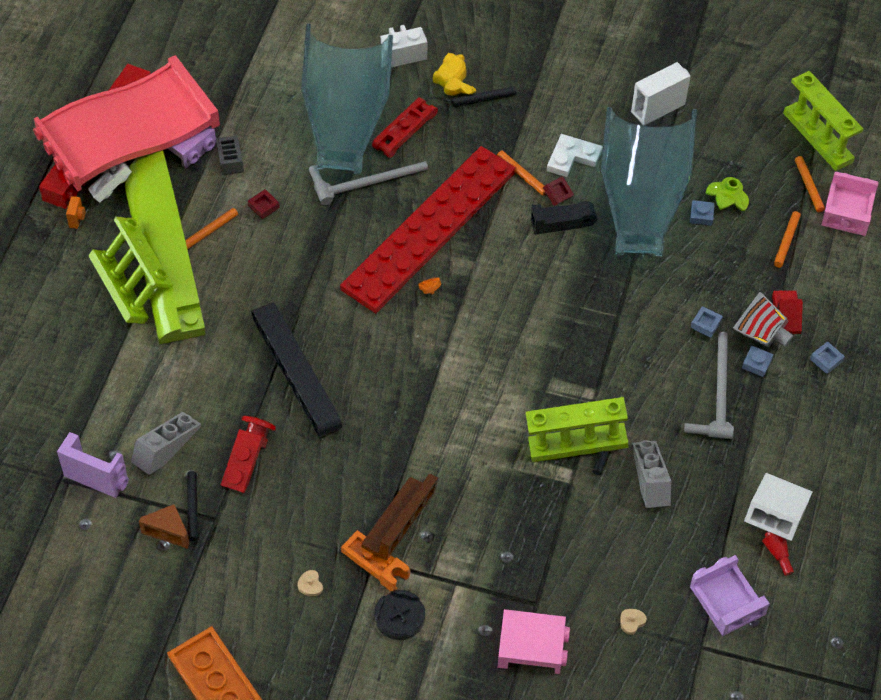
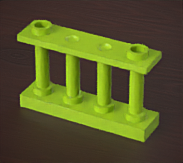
(814, 130)
(113, 273)
(578, 441)

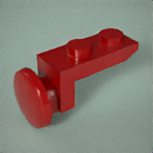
(246, 453)

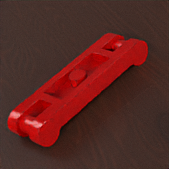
(404, 127)

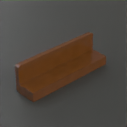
(399, 516)

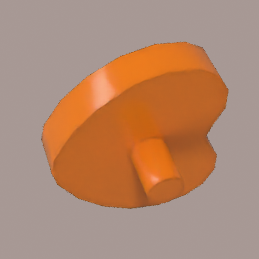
(430, 285)

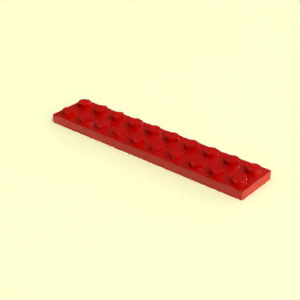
(427, 229)

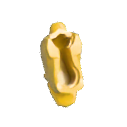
(452, 74)

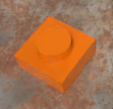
(75, 212)

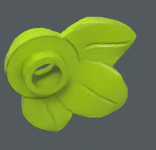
(728, 193)

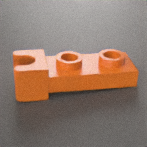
(373, 564)

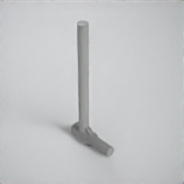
(326, 191)
(720, 427)

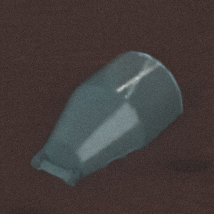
(344, 98)
(645, 179)

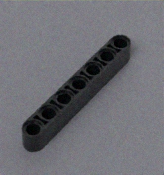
(296, 369)

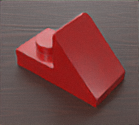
(791, 308)

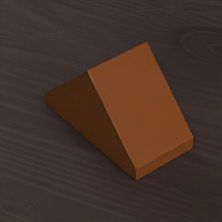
(166, 526)

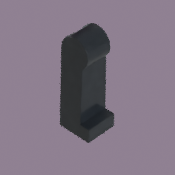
(562, 217)

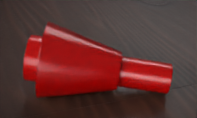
(778, 548)

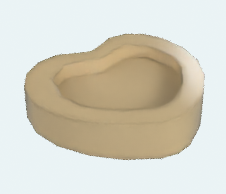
(309, 584)
(631, 620)

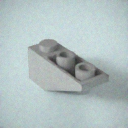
(163, 442)
(652, 474)

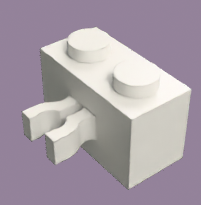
(407, 45)

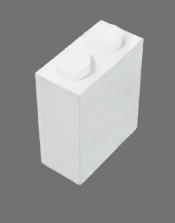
(660, 93)
(778, 506)

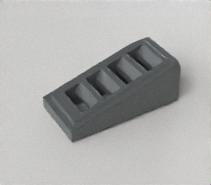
(233, 165)

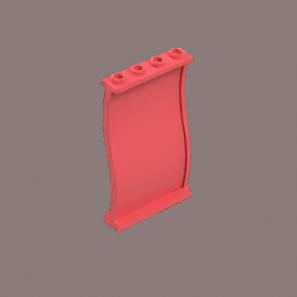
(126, 123)

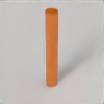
(525, 175)
(808, 181)
(210, 228)
(787, 238)

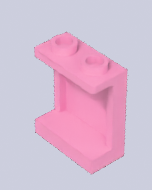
(850, 203)
(533, 640)

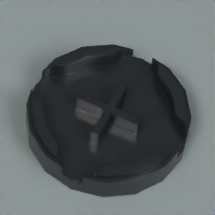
(399, 615)

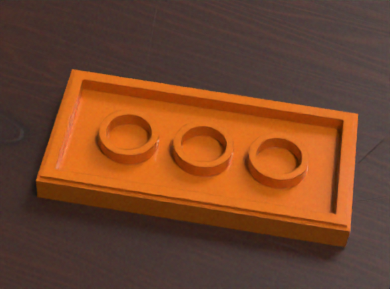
(211, 669)

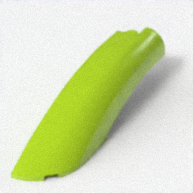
(155, 210)

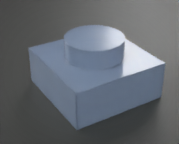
(702, 212)
(706, 322)
(827, 357)
(757, 361)

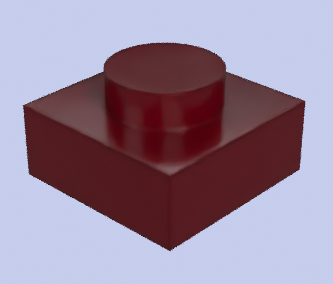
(558, 191)
(263, 204)

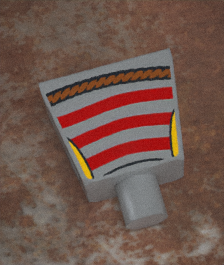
(763, 323)

